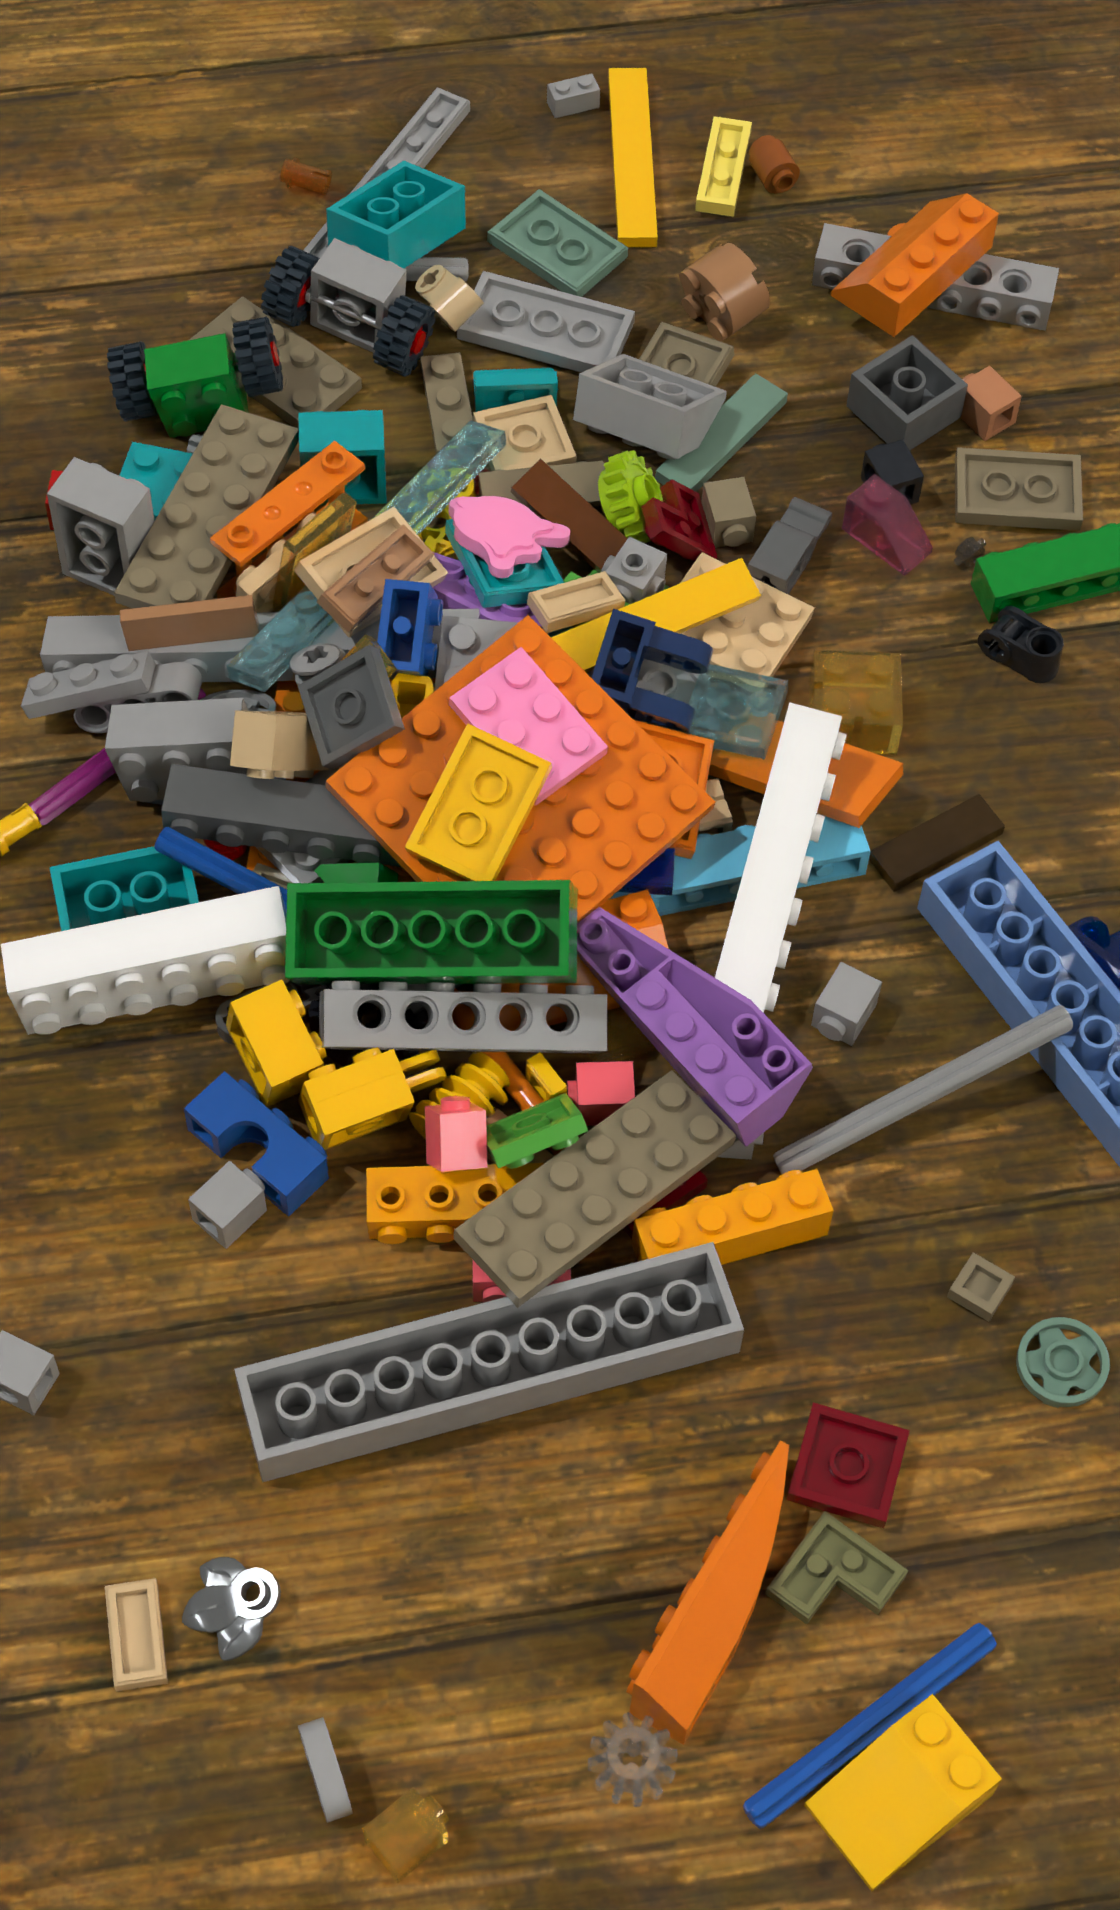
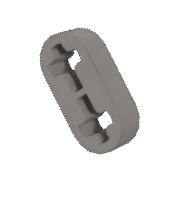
(325, 1769)

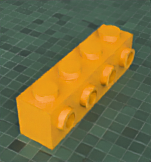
(432, 1202)
(742, 1222)

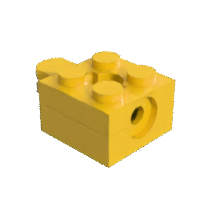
(364, 1095)

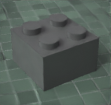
(906, 394)

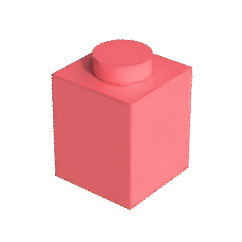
(601, 1089)
(456, 1135)

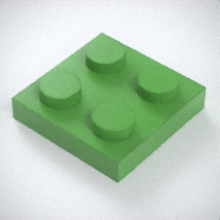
(542, 1126)

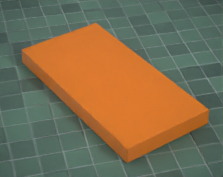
(858, 787)

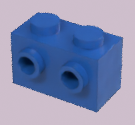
(408, 625)

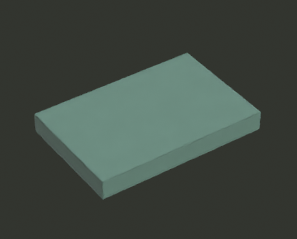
(557, 244)

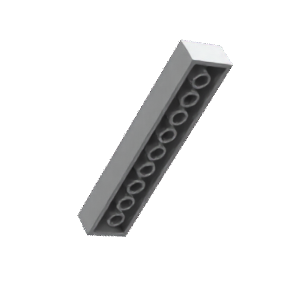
(488, 1361)

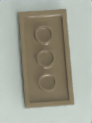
(310, 376)

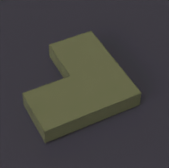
(831, 1558)

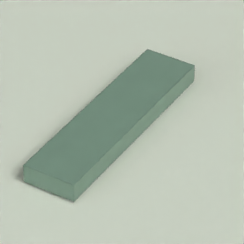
(732, 427)

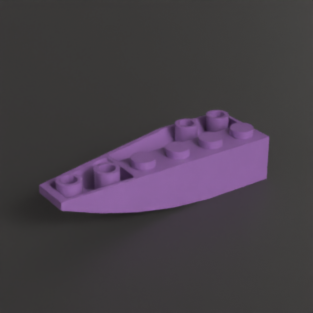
(698, 1025)

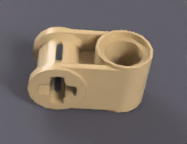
(448, 295)

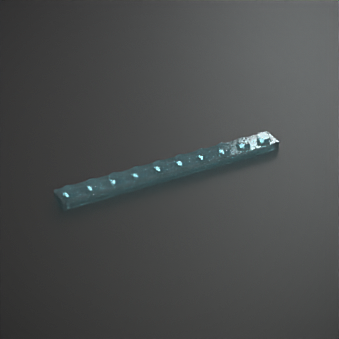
(418, 502)

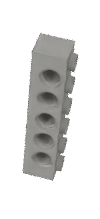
(988, 290)
(582, 1034)

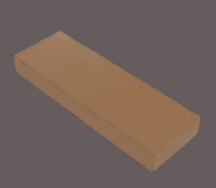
(362, 587)
(189, 622)

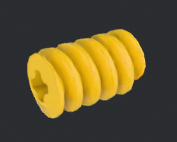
(478, 1080)

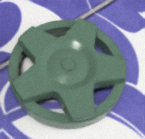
(1062, 1362)

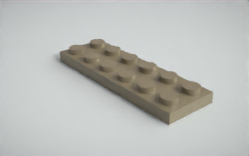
(224, 477)
(594, 1188)

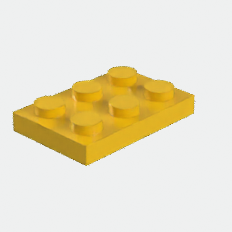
(478, 806)

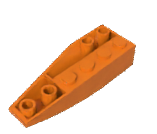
(713, 1610)

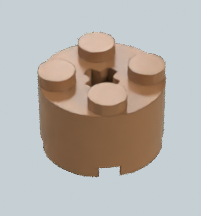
(723, 291)

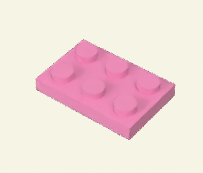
(530, 712)

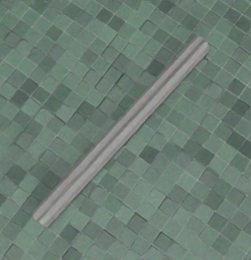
(924, 1090)

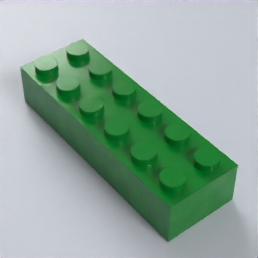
(432, 932)

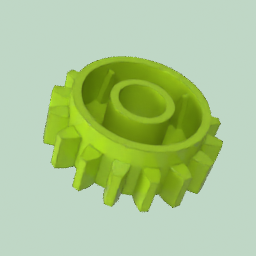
(624, 489)

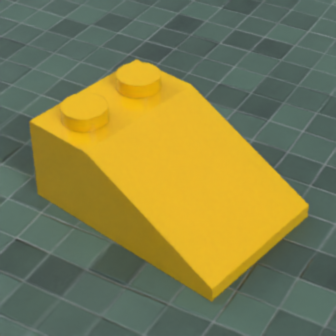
(903, 1792)

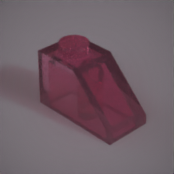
(886, 525)

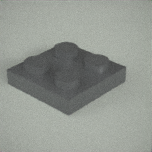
(351, 707)

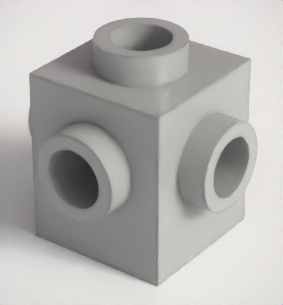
(637, 570)

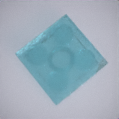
(737, 709)

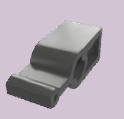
(789, 545)

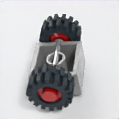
(352, 299)

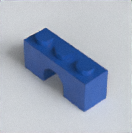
(232, 1115)

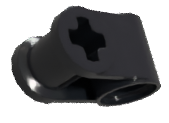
(1024, 645)

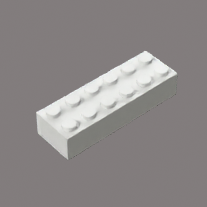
(147, 961)

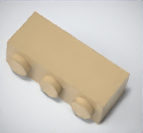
(274, 745)

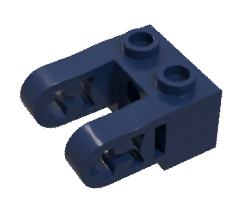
(620, 658)

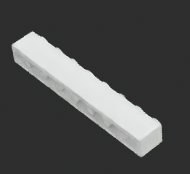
(778, 854)

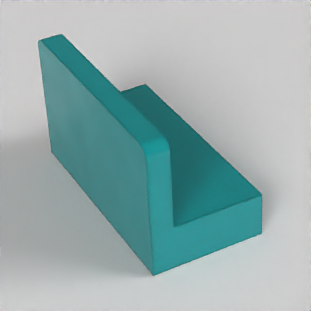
(511, 386)

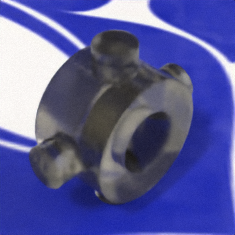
(969, 551)

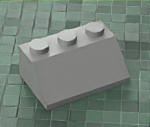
(647, 405)

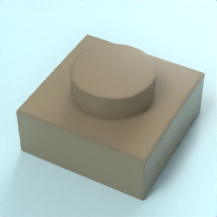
(981, 1287)

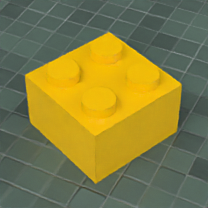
(274, 1041)

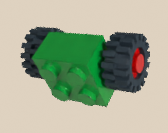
(195, 376)

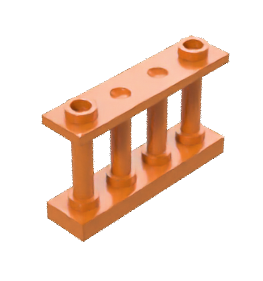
(284, 507)

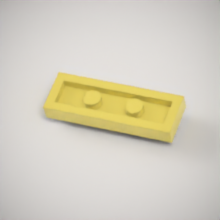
(723, 166)

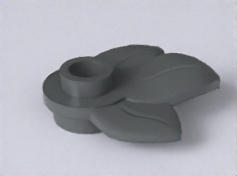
(224, 1605)

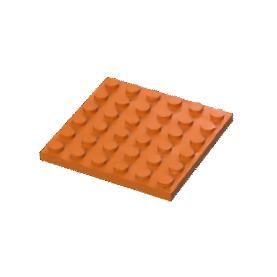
(589, 831)

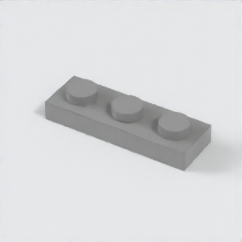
(88, 684)

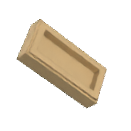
(575, 601)
(136, 1634)

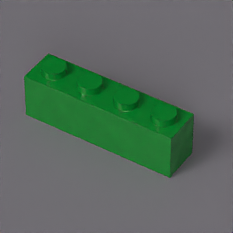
(1049, 572)

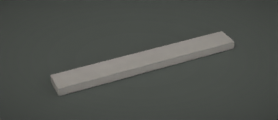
(414, 144)

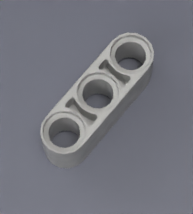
(169, 683)

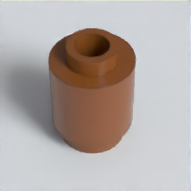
(773, 164)

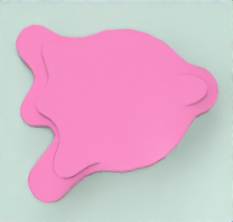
(503, 532)

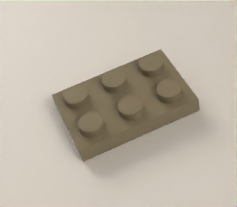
(1018, 489)

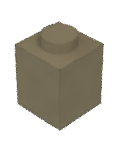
(729, 512)

